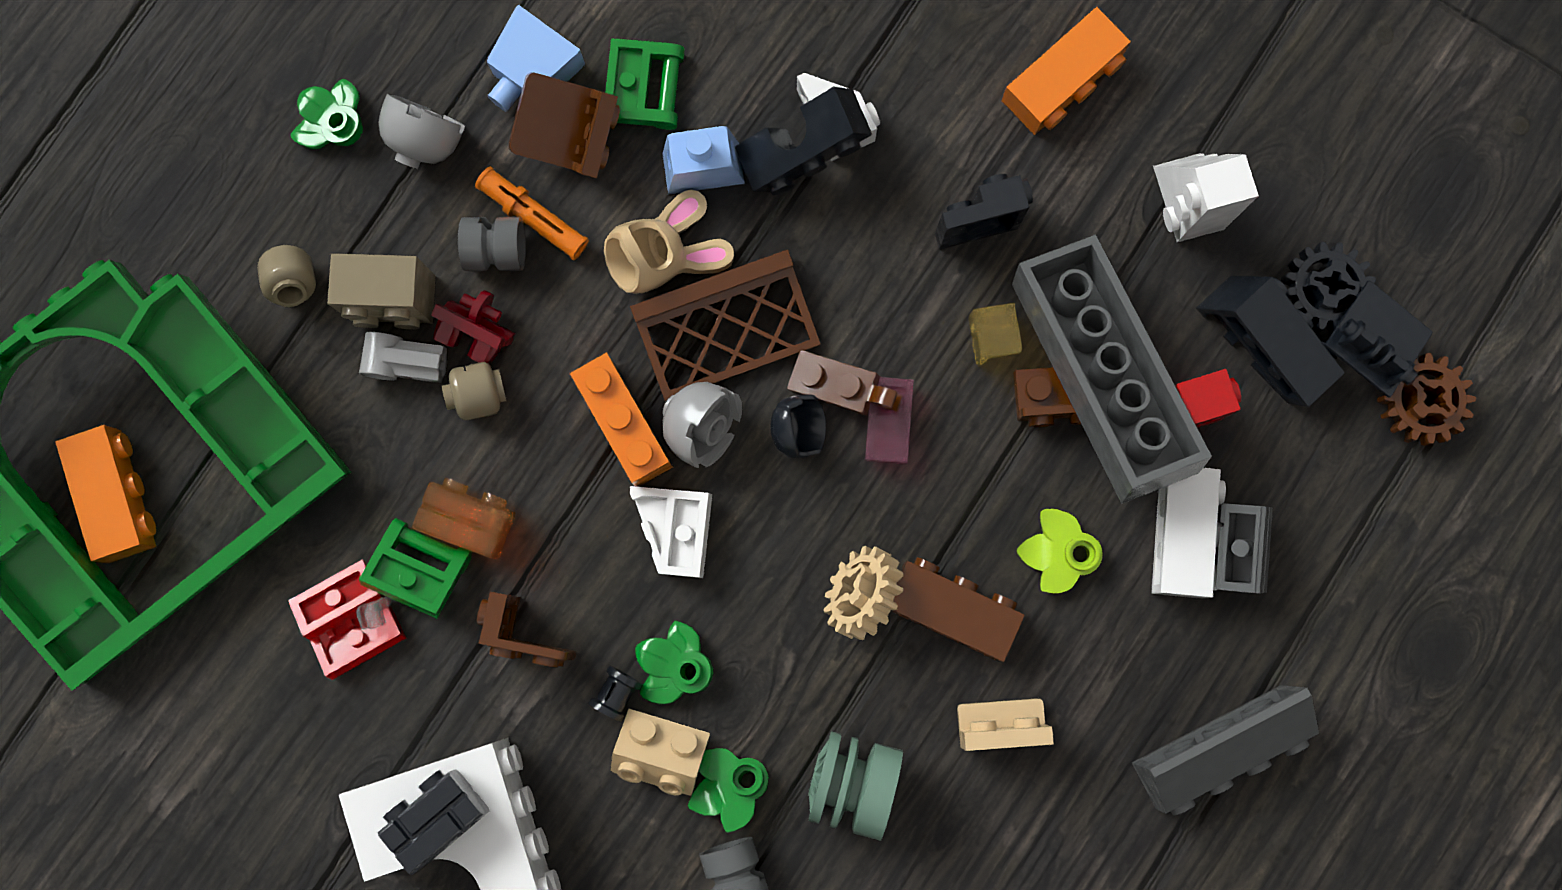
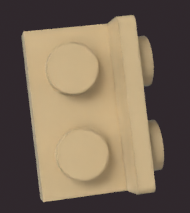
(1003, 724)

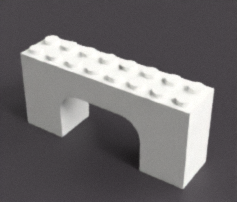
(498, 850)

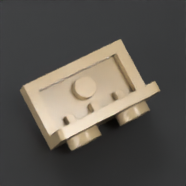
(659, 753)

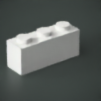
(1188, 536)

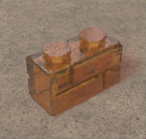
(463, 519)

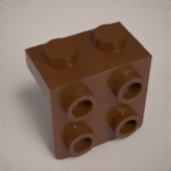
(563, 124)
(498, 621)

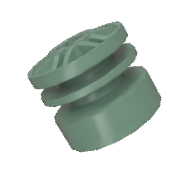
(855, 785)

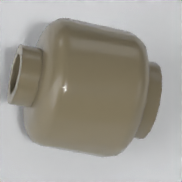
(286, 275)
(474, 391)

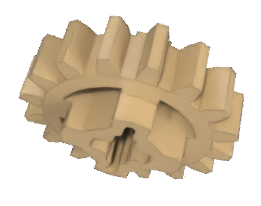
(863, 592)

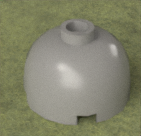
(417, 132)
(699, 421)

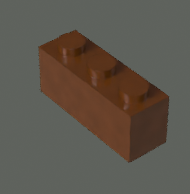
(957, 609)

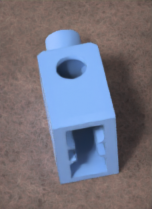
(529, 47)
(701, 160)

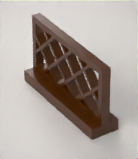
(715, 290)

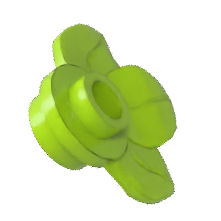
(1054, 551)

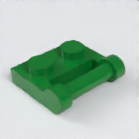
(630, 78)
(410, 579)

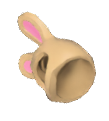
(651, 253)

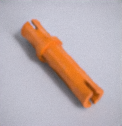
(518, 203)

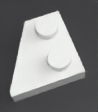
(675, 527)

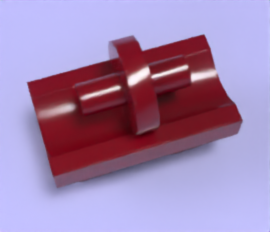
(456, 320)

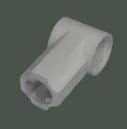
(391, 357)

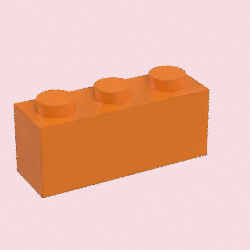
(1066, 72)
(621, 420)
(106, 494)

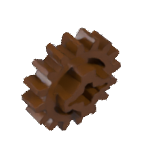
(1444, 407)

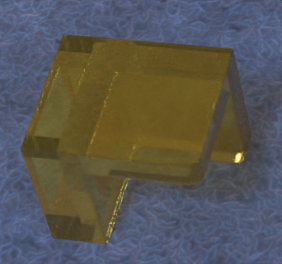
(994, 332)

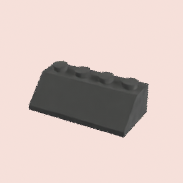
(1227, 748)

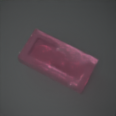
(890, 430)

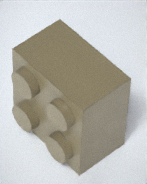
(381, 290)

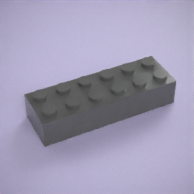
(1110, 369)

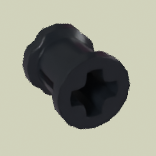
(615, 693)

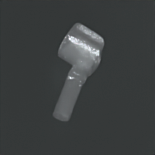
(371, 614)

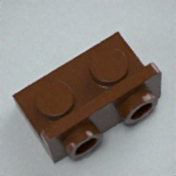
(1041, 398)

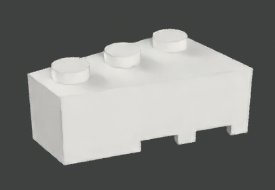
(1204, 192)

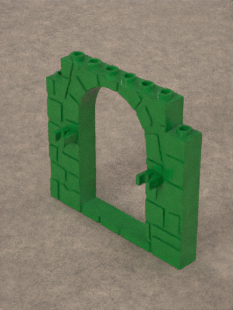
(224, 394)

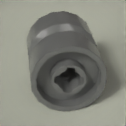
(494, 243)
(733, 866)

